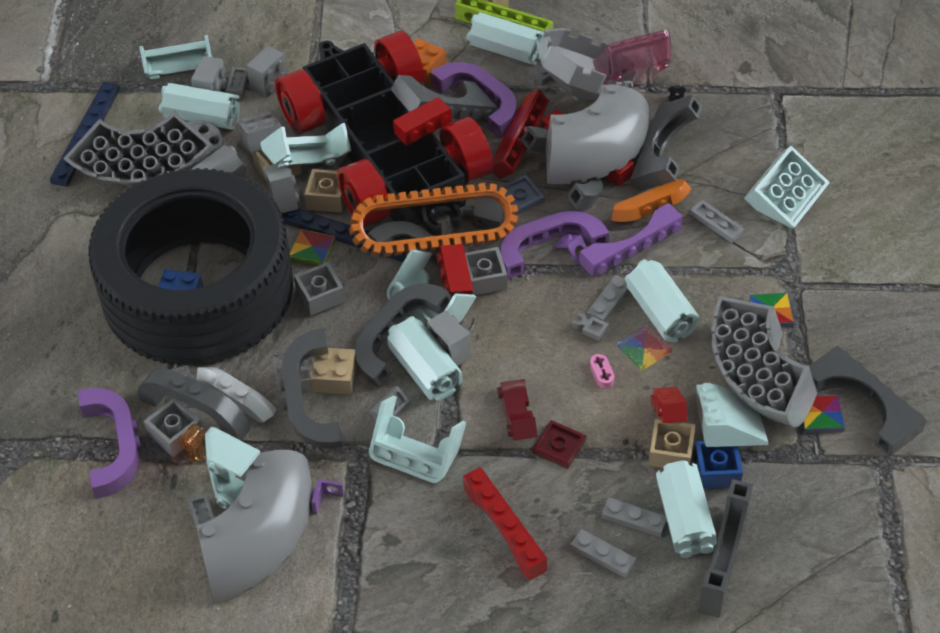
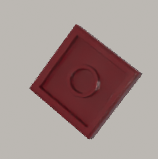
(559, 444)

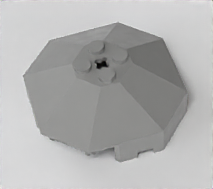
(571, 64)

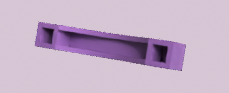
(602, 256)

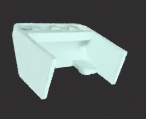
(174, 58)
(307, 149)
(413, 273)
(408, 455)
(225, 459)

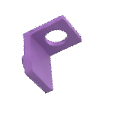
(571, 242)
(322, 488)

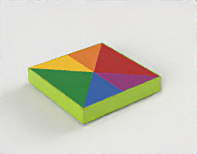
(312, 247)

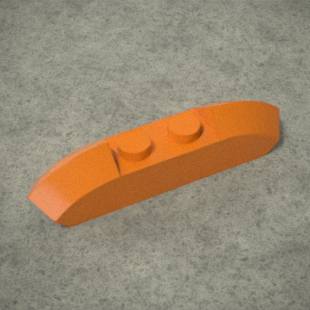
(649, 201)

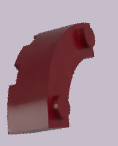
(520, 422)

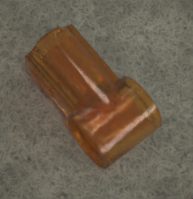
(193, 442)

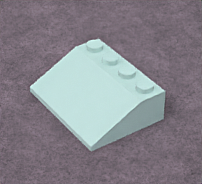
(787, 188)
(727, 418)

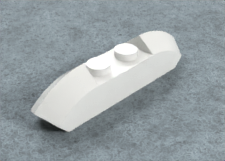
(243, 396)

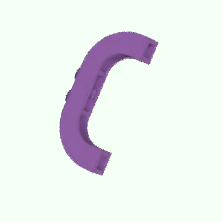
(454, 73)
(548, 228)
(119, 473)

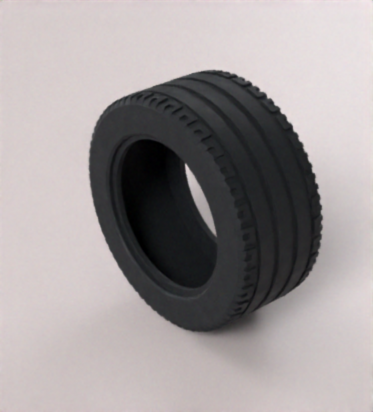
(183, 210)

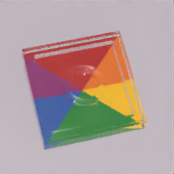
(644, 347)

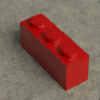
(422, 121)
(454, 269)
(669, 404)

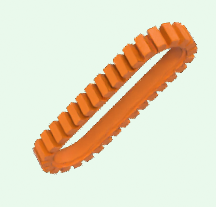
(435, 196)

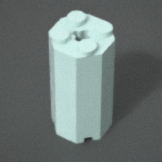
(504, 38)
(200, 104)
(662, 300)
(424, 359)
(686, 509)

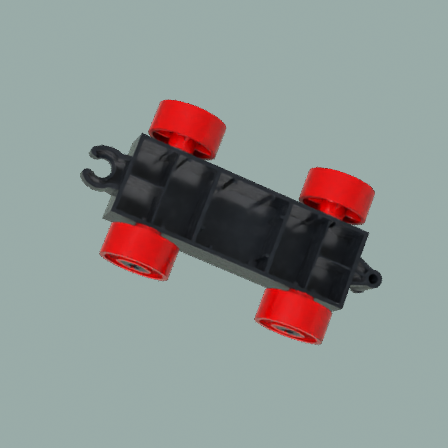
(357, 91)

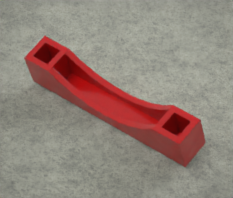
(522, 545)

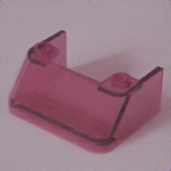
(634, 54)

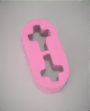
(605, 370)

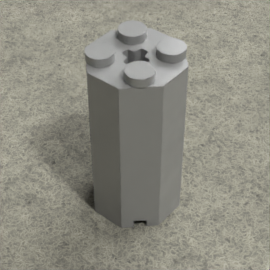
(224, 159)

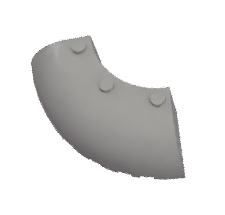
(598, 137)
(138, 154)
(748, 355)
(259, 526)

